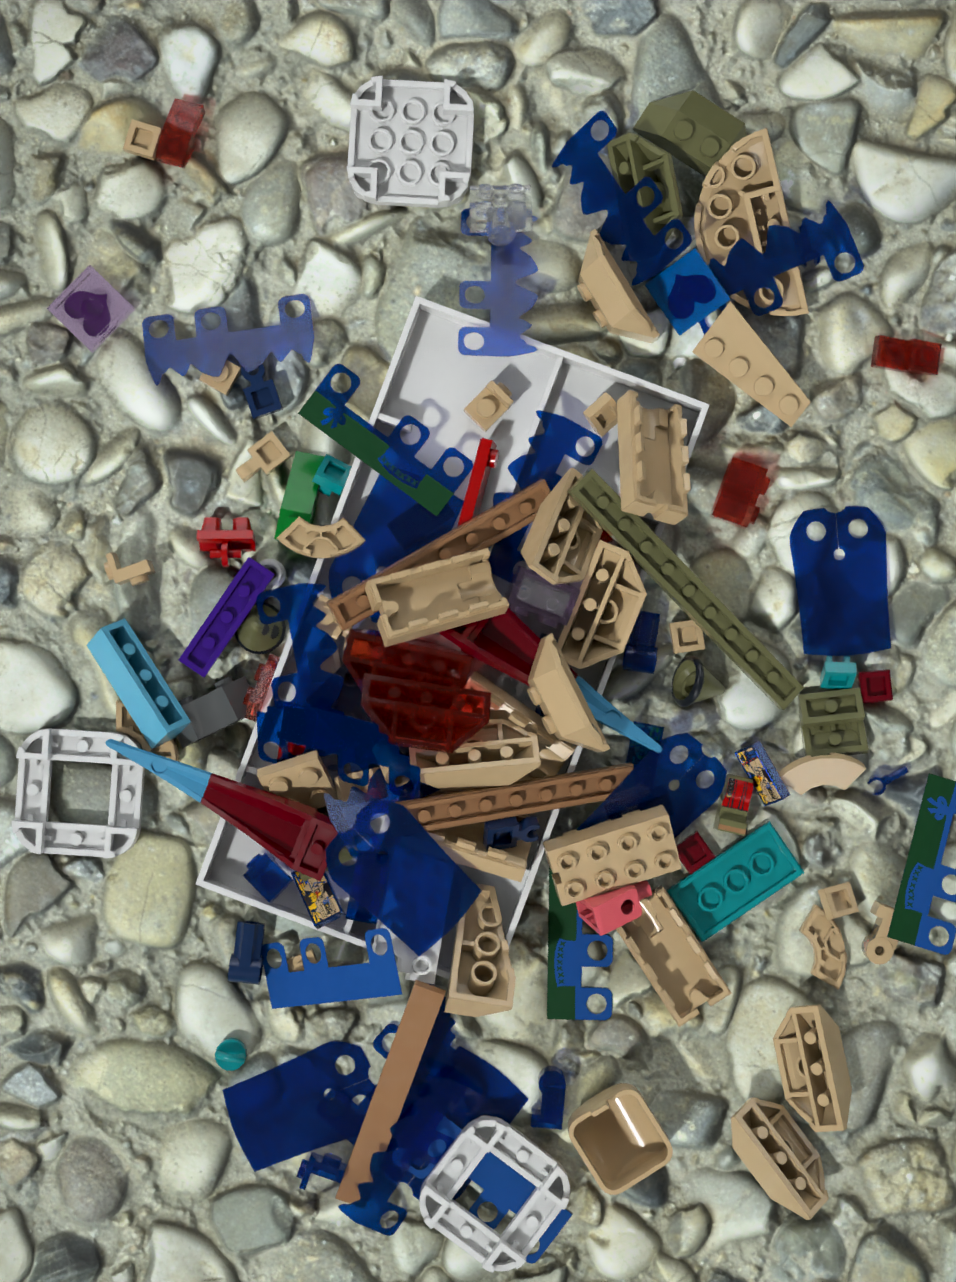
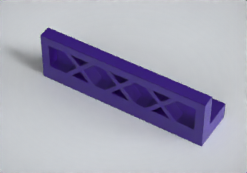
(226, 617)

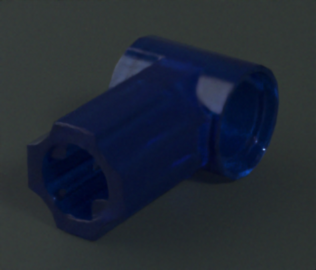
(641, 650)

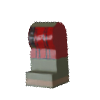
(734, 805)

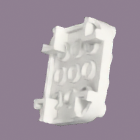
(410, 143)

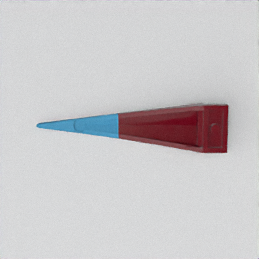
(512, 647)
(278, 824)

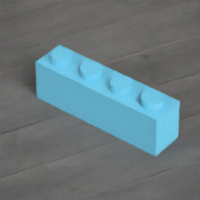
(138, 683)

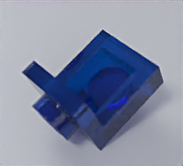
(326, 1166)

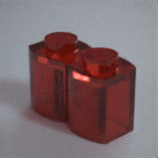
(739, 493)

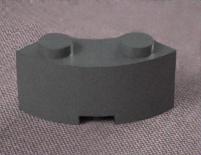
(214, 710)

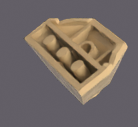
(612, 295)
(561, 536)
(604, 609)
(561, 699)
(489, 759)
(814, 1067)
(779, 1156)

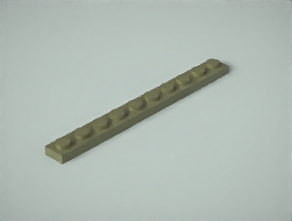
(686, 589)

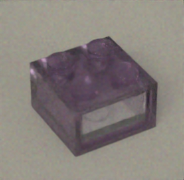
(535, 594)

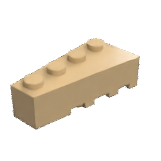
(746, 361)

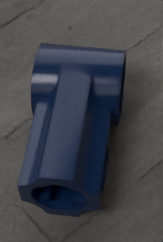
(246, 961)

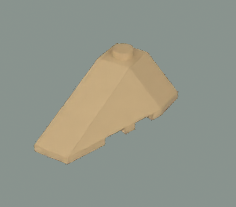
(480, 968)

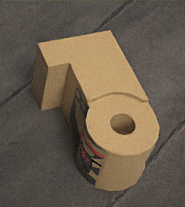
(877, 945)

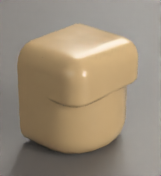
(619, 1138)

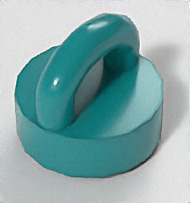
(231, 1054)

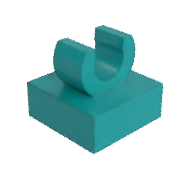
(331, 475)
(838, 674)

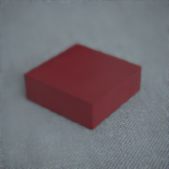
(875, 686)
(694, 852)

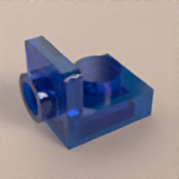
(267, 876)

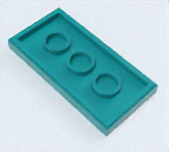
(735, 881)

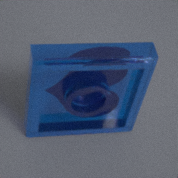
(687, 291)

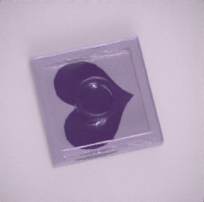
(91, 308)

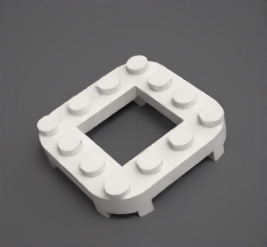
(34, 790)
(467, 1231)

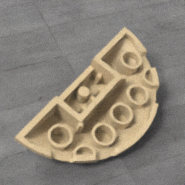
(741, 201)

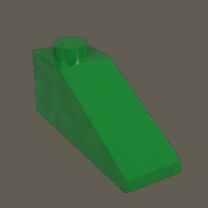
(300, 493)

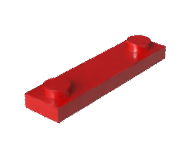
(485, 459)

